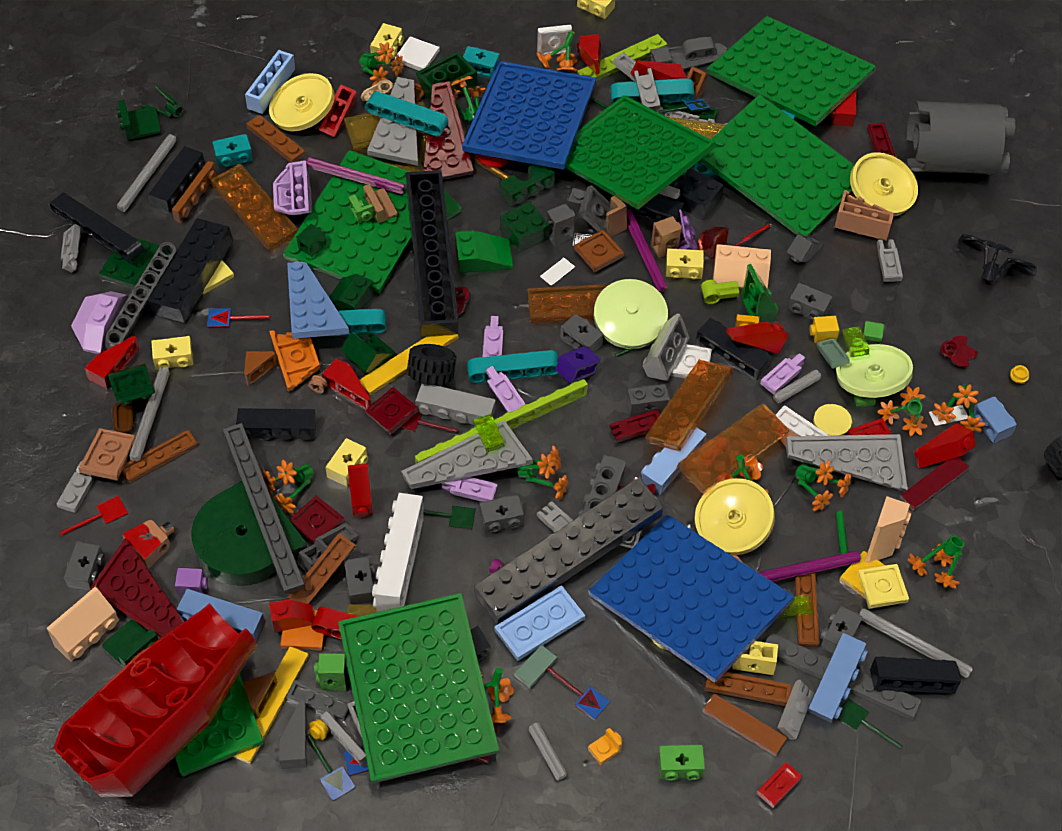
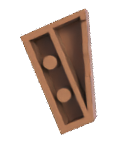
(863, 218)

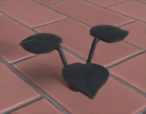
(991, 270)

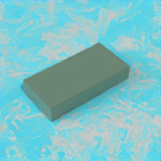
(833, 353)
(535, 666)

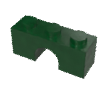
(517, 190)

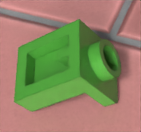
(361, 212)

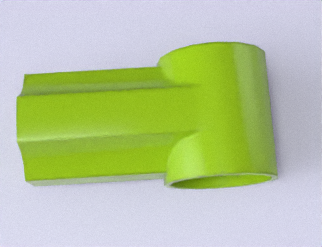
(715, 291)

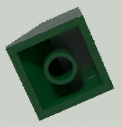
(352, 293)
(367, 351)

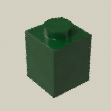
(311, 240)

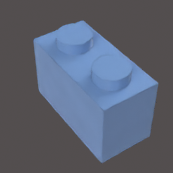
(998, 421)

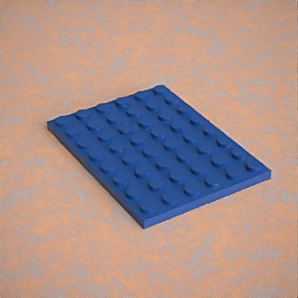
(529, 115)
(691, 597)

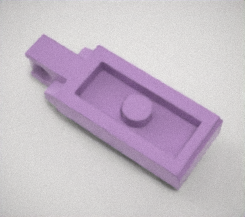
(493, 338)
(782, 373)
(504, 390)
(471, 488)

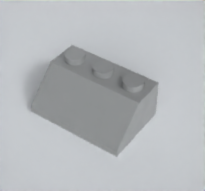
(666, 349)

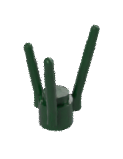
(173, 108)

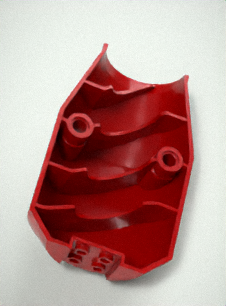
(154, 705)

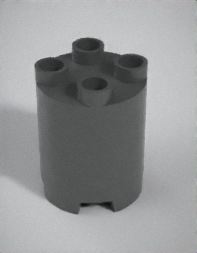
(959, 137)

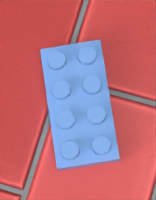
(539, 623)

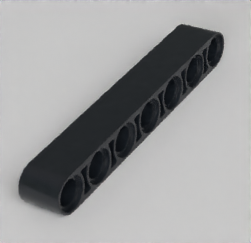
(97, 227)

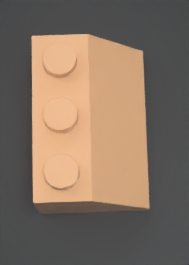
(732, 263)
(888, 529)
(82, 624)

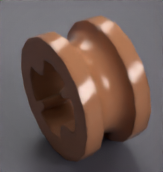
(317, 384)

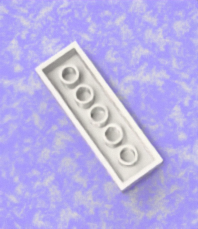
(399, 552)

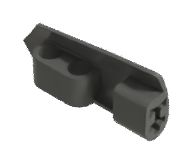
(692, 53)

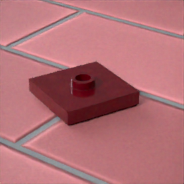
(391, 410)
(316, 519)

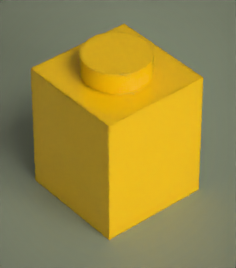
(824, 328)

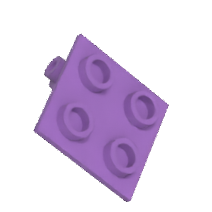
(686, 237)

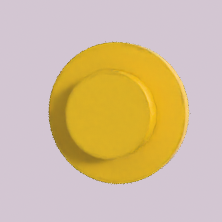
(1019, 374)
(318, 729)

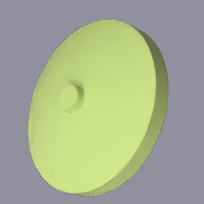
(630, 313)
(877, 374)

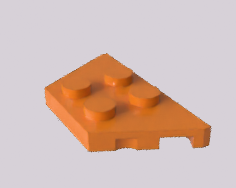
(295, 357)

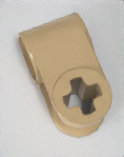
(383, 86)

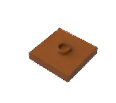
(599, 250)

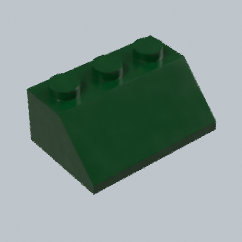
(447, 69)

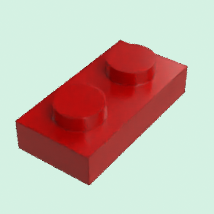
(875, 427)
(779, 784)

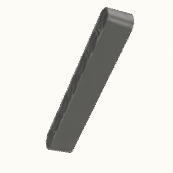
(141, 288)

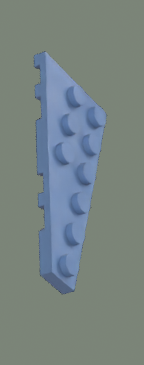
(310, 306)

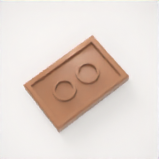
(107, 454)

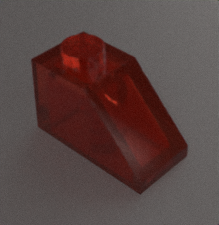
(710, 238)

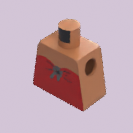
(150, 540)

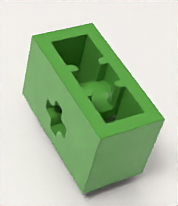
(331, 672)
(690, 756)

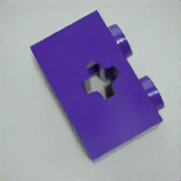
(577, 364)

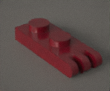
(634, 426)

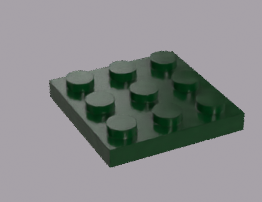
(128, 273)

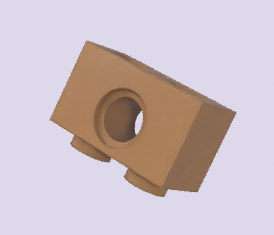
(665, 236)

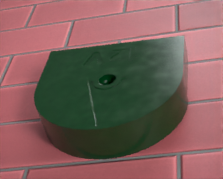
(231, 541)

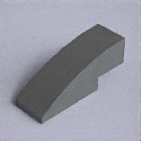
(309, 555)

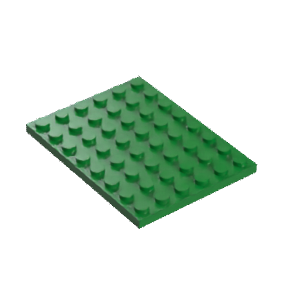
(791, 70)
(635, 151)
(780, 166)
(351, 246)
(417, 688)

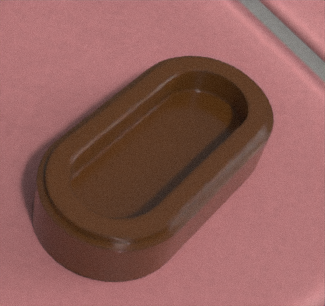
(123, 418)

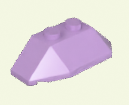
(293, 190)
(96, 318)

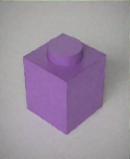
(190, 579)

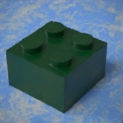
(524, 226)

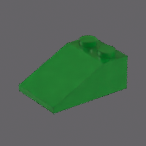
(482, 252)
(757, 297)

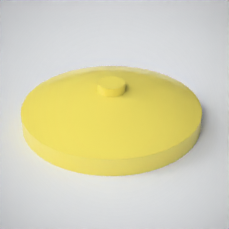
(301, 102)
(884, 182)
(735, 516)

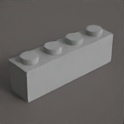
(453, 404)

